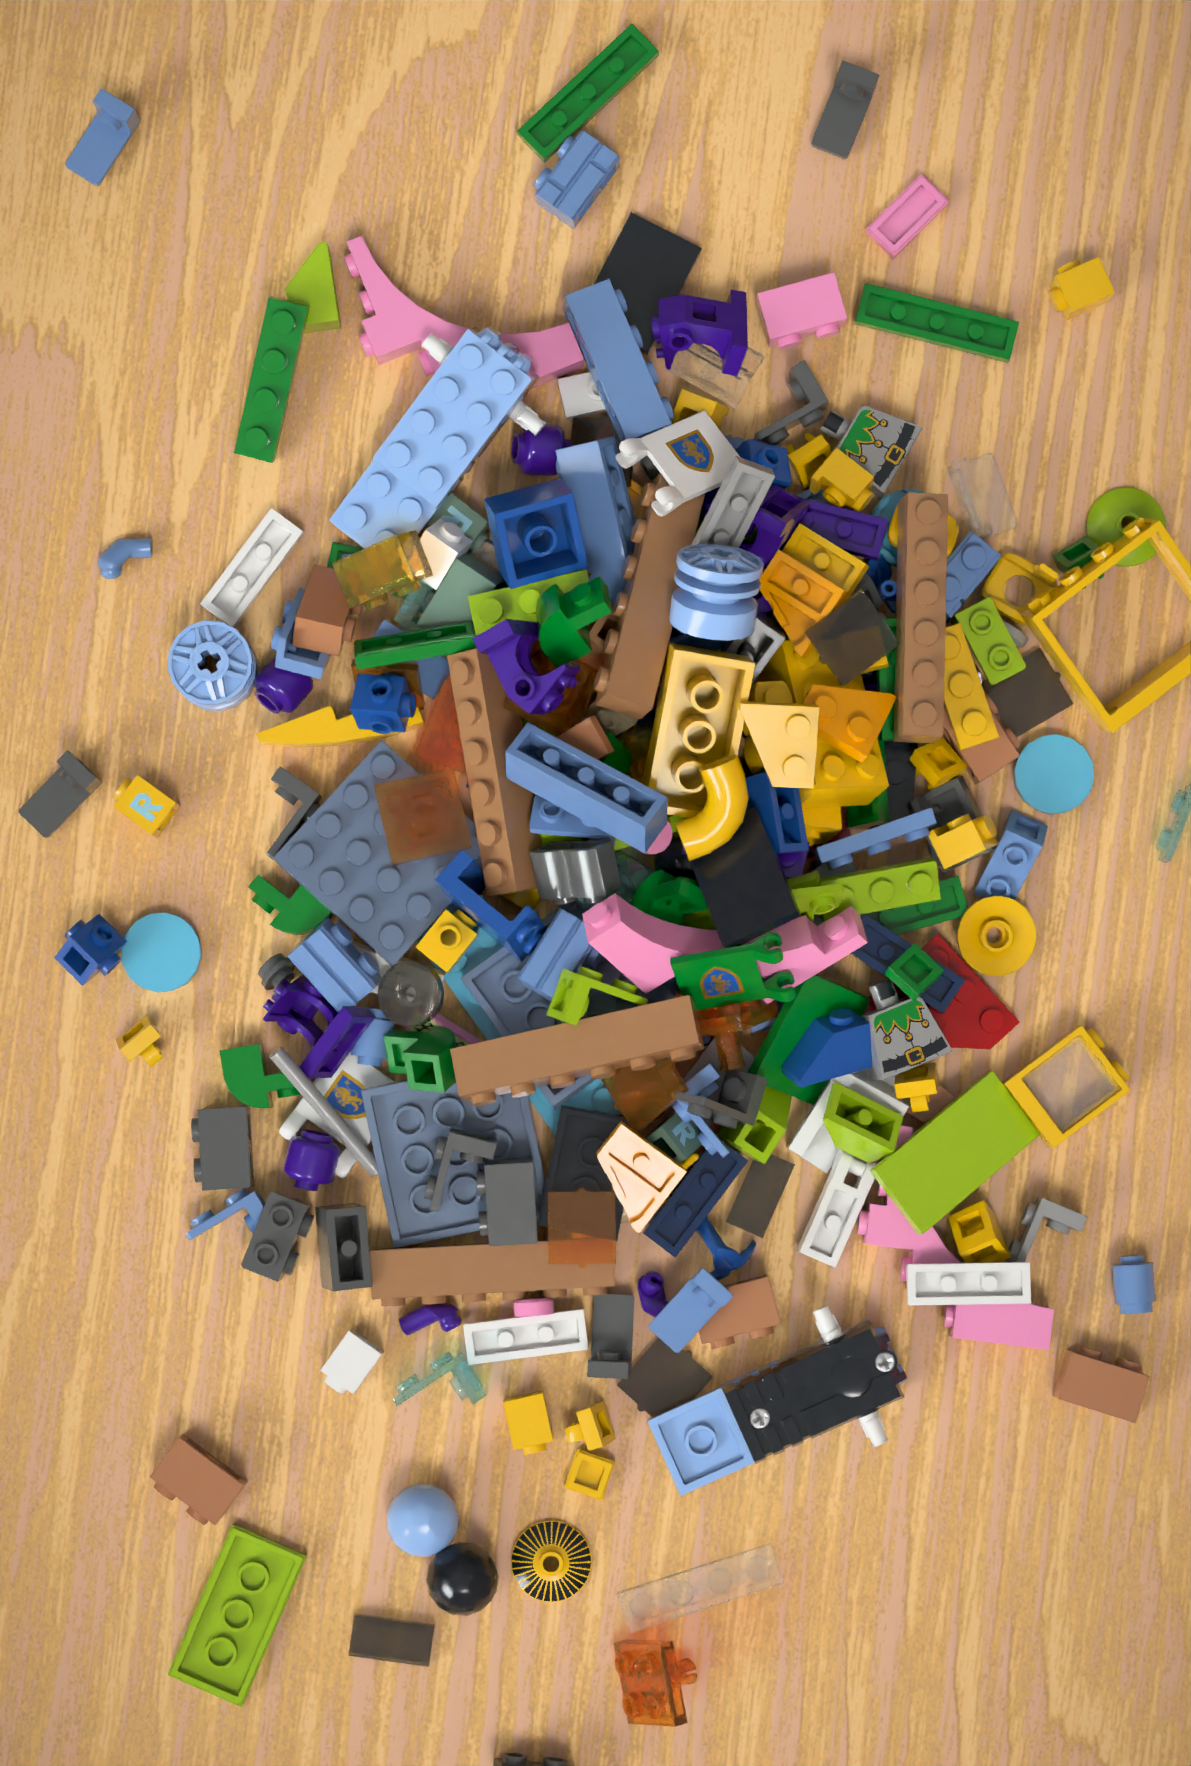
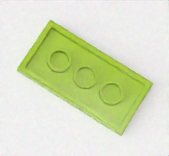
(955, 1152)
(237, 1615)

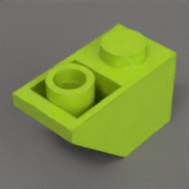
(770, 1125)

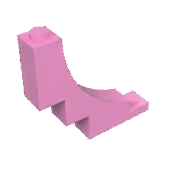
(644, 944)

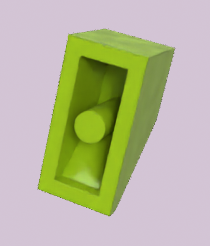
(315, 287)
(861, 1124)

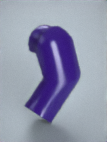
(652, 1293)
(429, 1314)

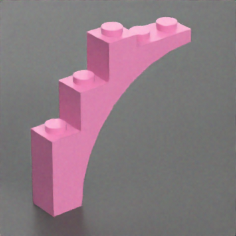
(403, 326)
(994, 1323)

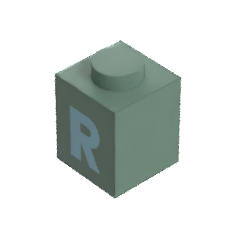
(459, 513)
(676, 1137)

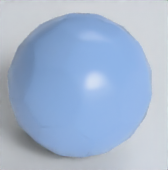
(422, 1520)

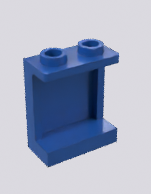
(464, 882)

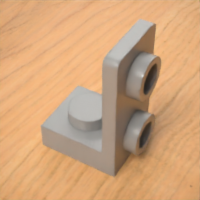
(1058, 1217)

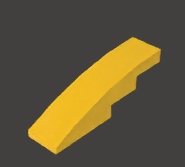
(324, 730)

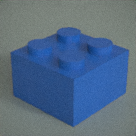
(536, 533)

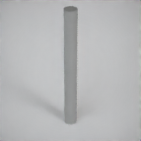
(324, 1110)

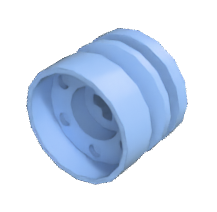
(716, 592)
(235, 672)

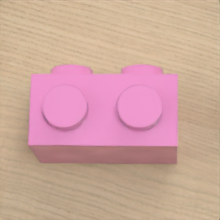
(801, 311)

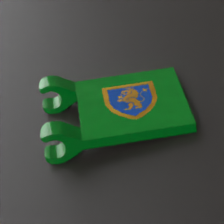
(733, 974)

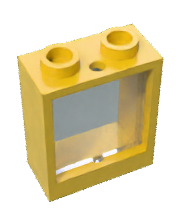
(1070, 1083)

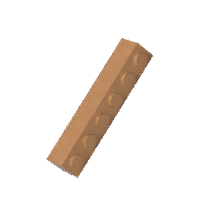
(643, 608)
(920, 617)
(498, 805)
(569, 1051)
(478, 1270)

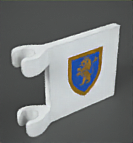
(687, 454)
(345, 1096)

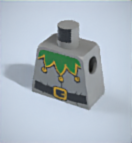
(874, 442)
(901, 1033)

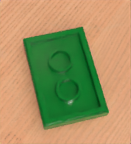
(813, 1000)

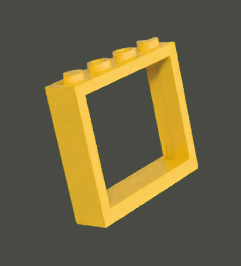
(1104, 557)

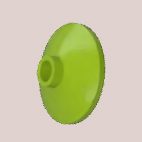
(1106, 515)

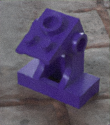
(703, 322)
(775, 523)
(509, 651)
(294, 1010)

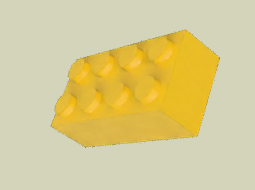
(695, 722)
(837, 776)

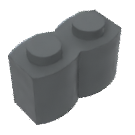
(575, 870)

